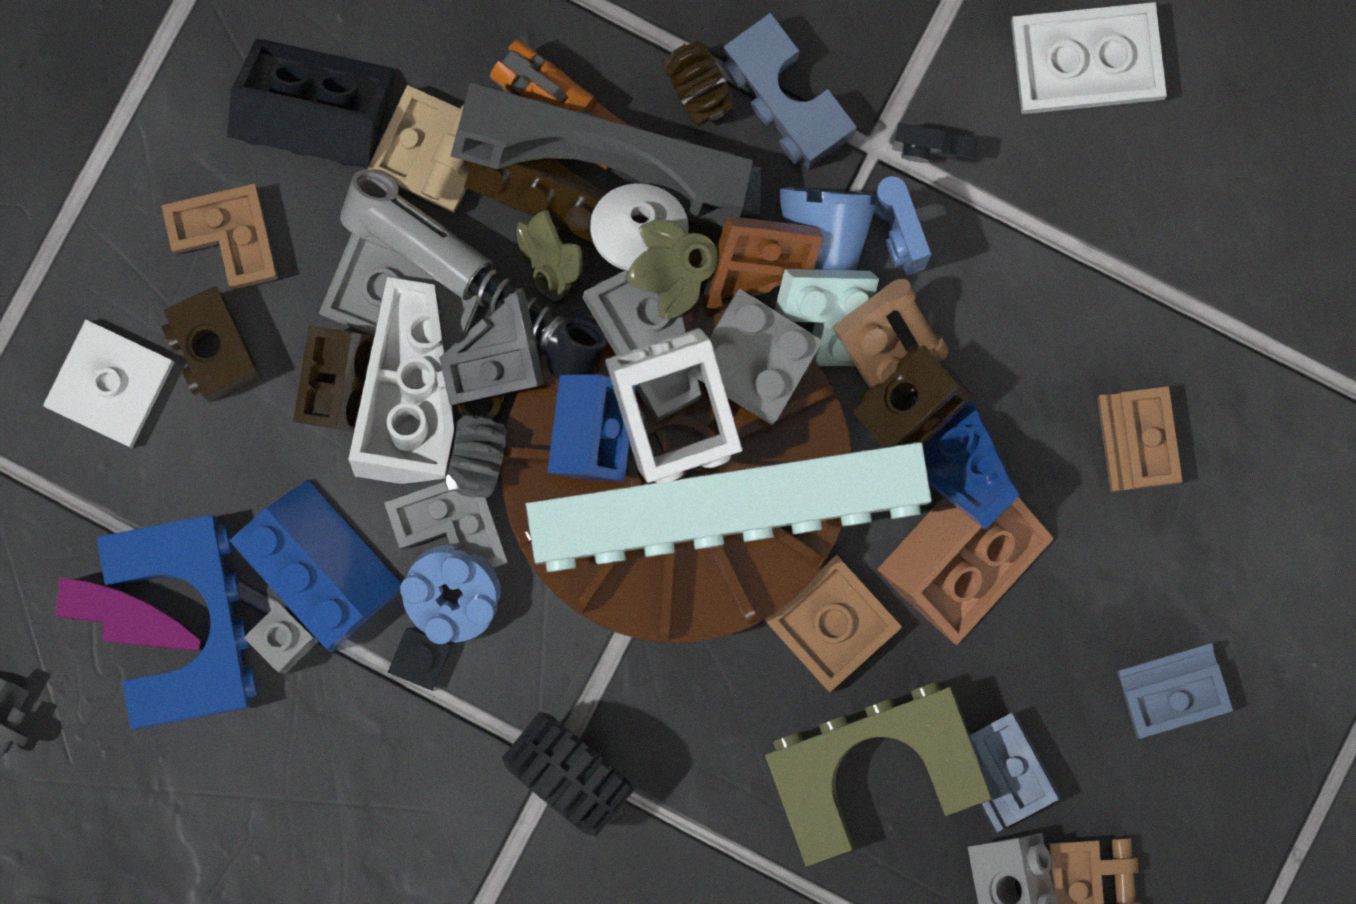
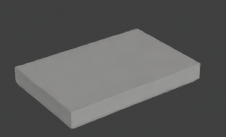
(360, 283)

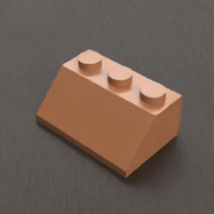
(960, 570)

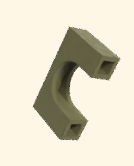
(808, 768)

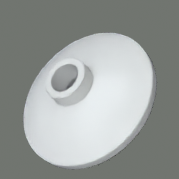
(612, 225)

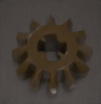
(698, 83)

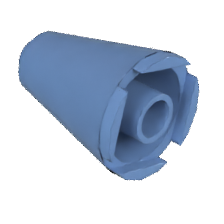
(840, 217)

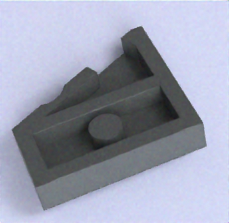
(494, 356)

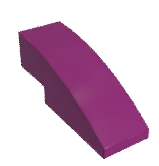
(124, 617)

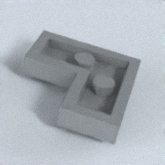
(441, 512)

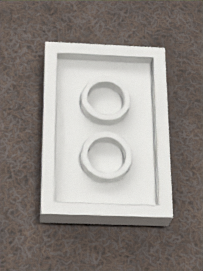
(1088, 58)

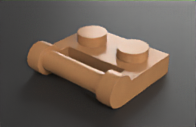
(873, 341)

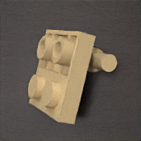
(419, 149)

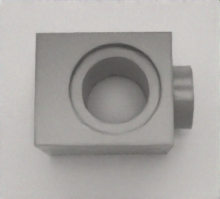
(281, 638)

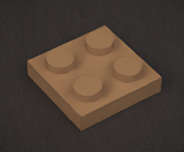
(833, 624)

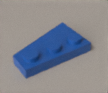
(968, 467)

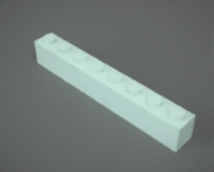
(728, 504)

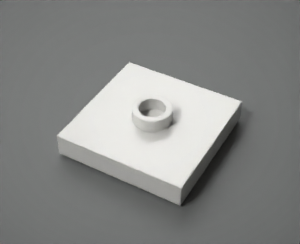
(108, 384)

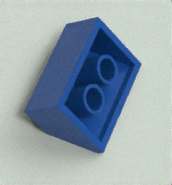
(317, 565)

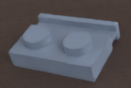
(1174, 691)
(1013, 772)

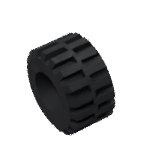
(567, 774)

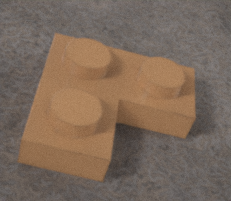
(228, 219)

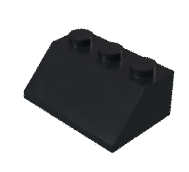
(309, 103)

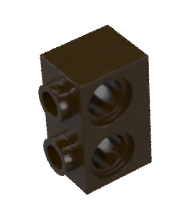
(332, 378)

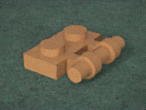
(1078, 872)

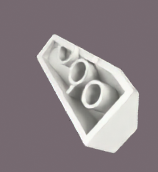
(404, 409)

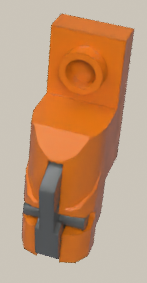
(533, 77)

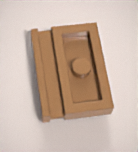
(1139, 439)

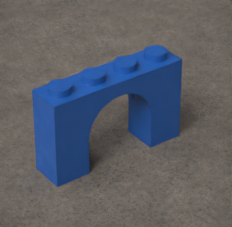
(217, 677)

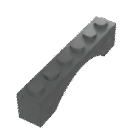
(511, 129)

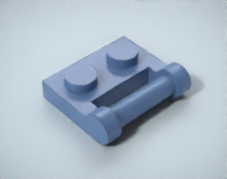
(906, 240)

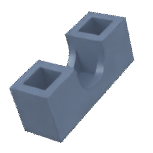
(808, 128)

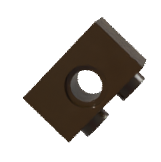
(203, 316)
(938, 401)

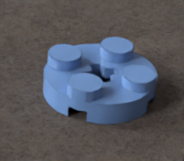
(441, 618)

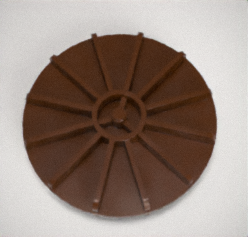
(691, 591)

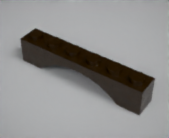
(552, 187)

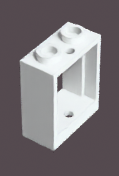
(660, 360)

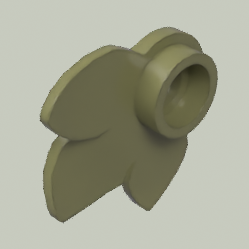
(554, 263)
(666, 266)

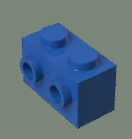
(588, 430)

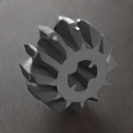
(476, 456)

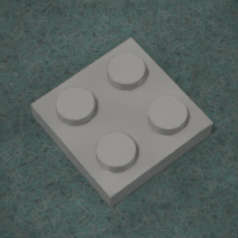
(759, 356)

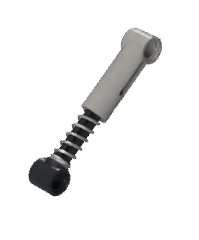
(378, 211)

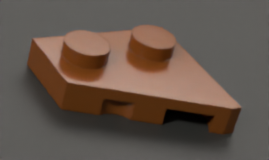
(756, 254)

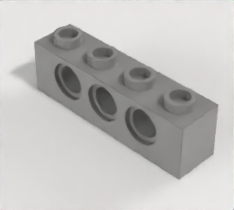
(1003, 861)

